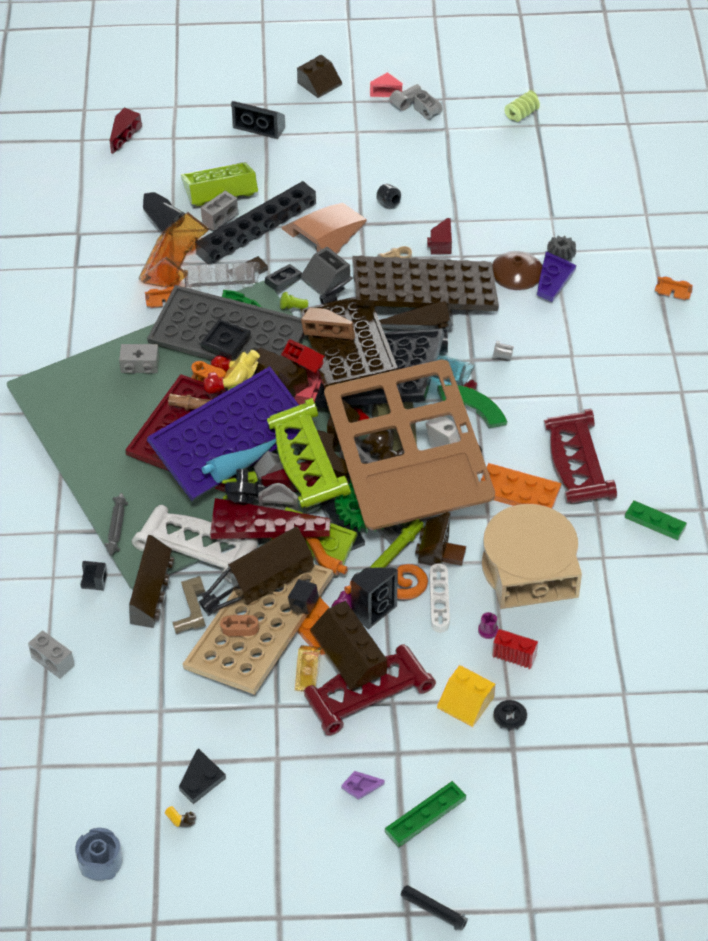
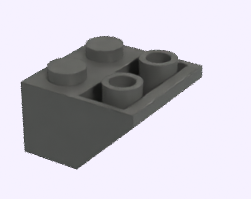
(325, 270)

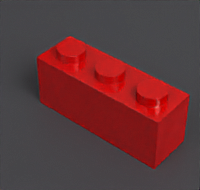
(303, 355)

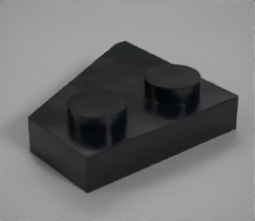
(200, 777)

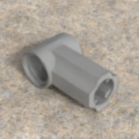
(403, 99)

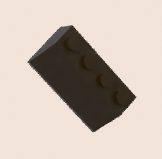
(270, 565)
(150, 583)
(349, 646)

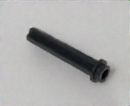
(432, 906)

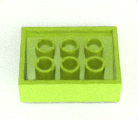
(209, 183)

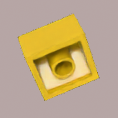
(466, 695)

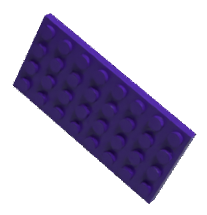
(221, 427)

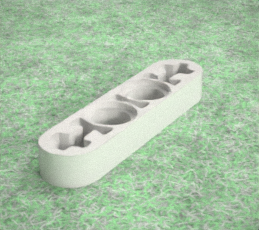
(442, 597)

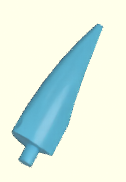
(226, 465)

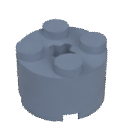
(99, 854)

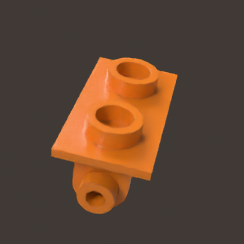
(666, 284)
(154, 297)

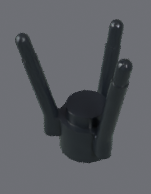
(330, 295)
(211, 602)

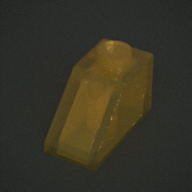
(307, 666)

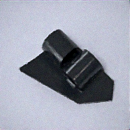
(160, 210)

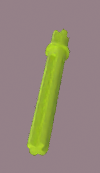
(407, 535)

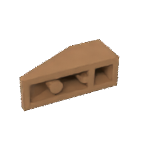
(327, 324)

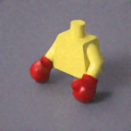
(236, 371)

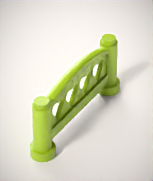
(327, 485)

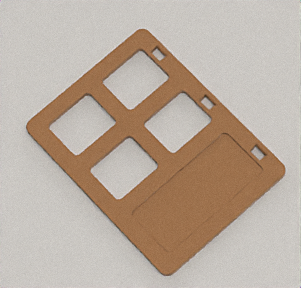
(419, 480)

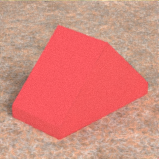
(385, 86)

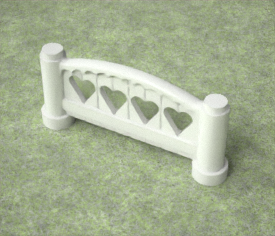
(194, 547)

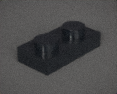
(283, 277)

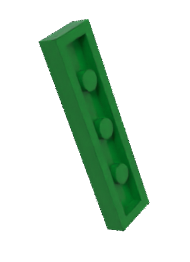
(425, 814)

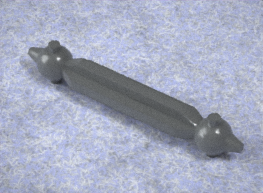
(116, 524)

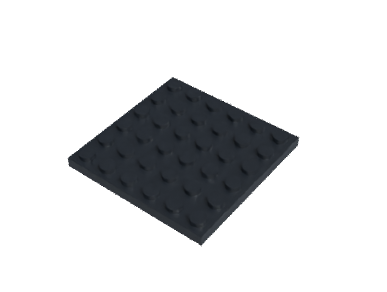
(408, 350)

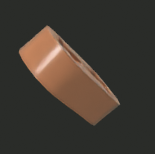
(239, 625)

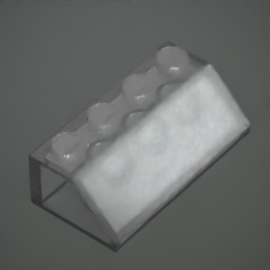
(222, 274)

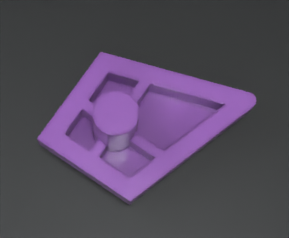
(361, 784)

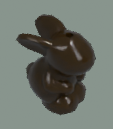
(382, 444)

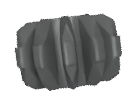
(562, 247)

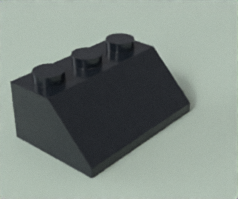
(257, 120)
(374, 594)

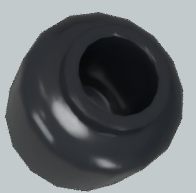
(388, 195)

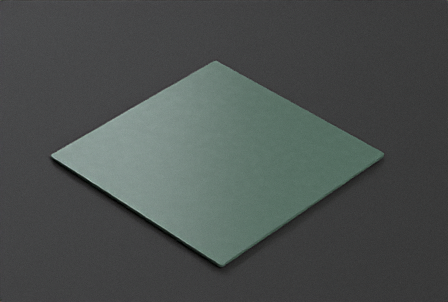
(92, 413)

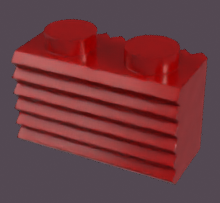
(515, 648)

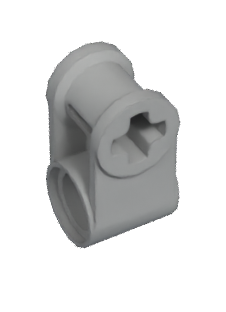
(426, 104)

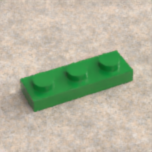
(655, 520)

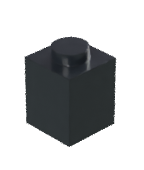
(303, 597)

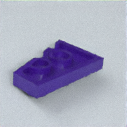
(554, 276)

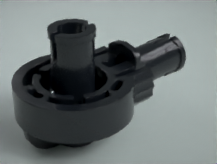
(241, 490)

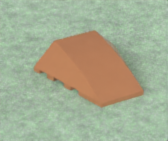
(328, 226)

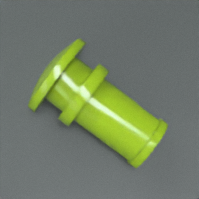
(291, 302)

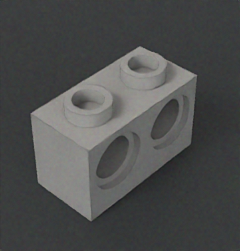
(219, 210)
(51, 654)

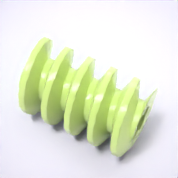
(522, 106)

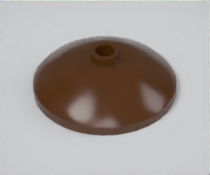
(517, 270)

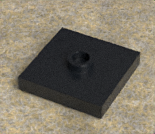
(225, 339)

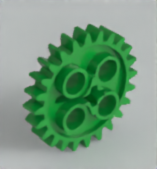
(344, 508)

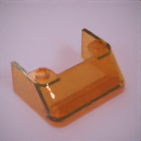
(169, 252)

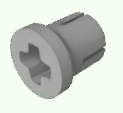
(502, 351)

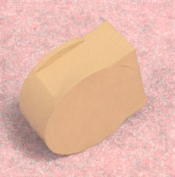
(531, 556)

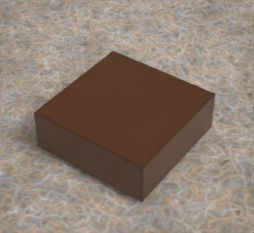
(454, 554)

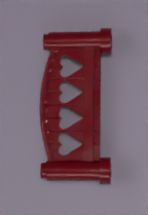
(595, 486)
(331, 711)

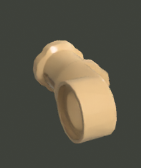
(396, 252)

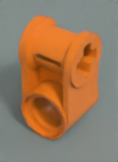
(202, 374)

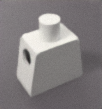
(442, 431)

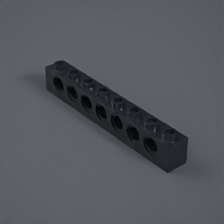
(255, 223)

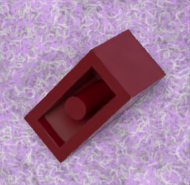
(440, 238)

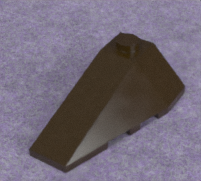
(424, 318)
(289, 372)

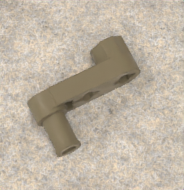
(191, 588)

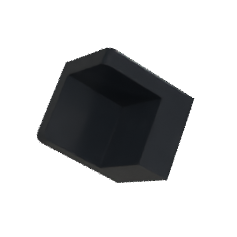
(94, 575)

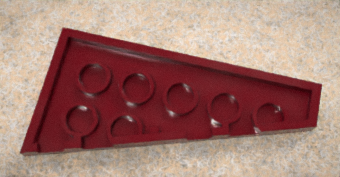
(245, 520)

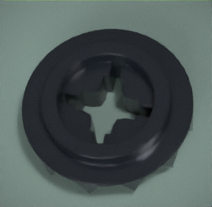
(506, 708)

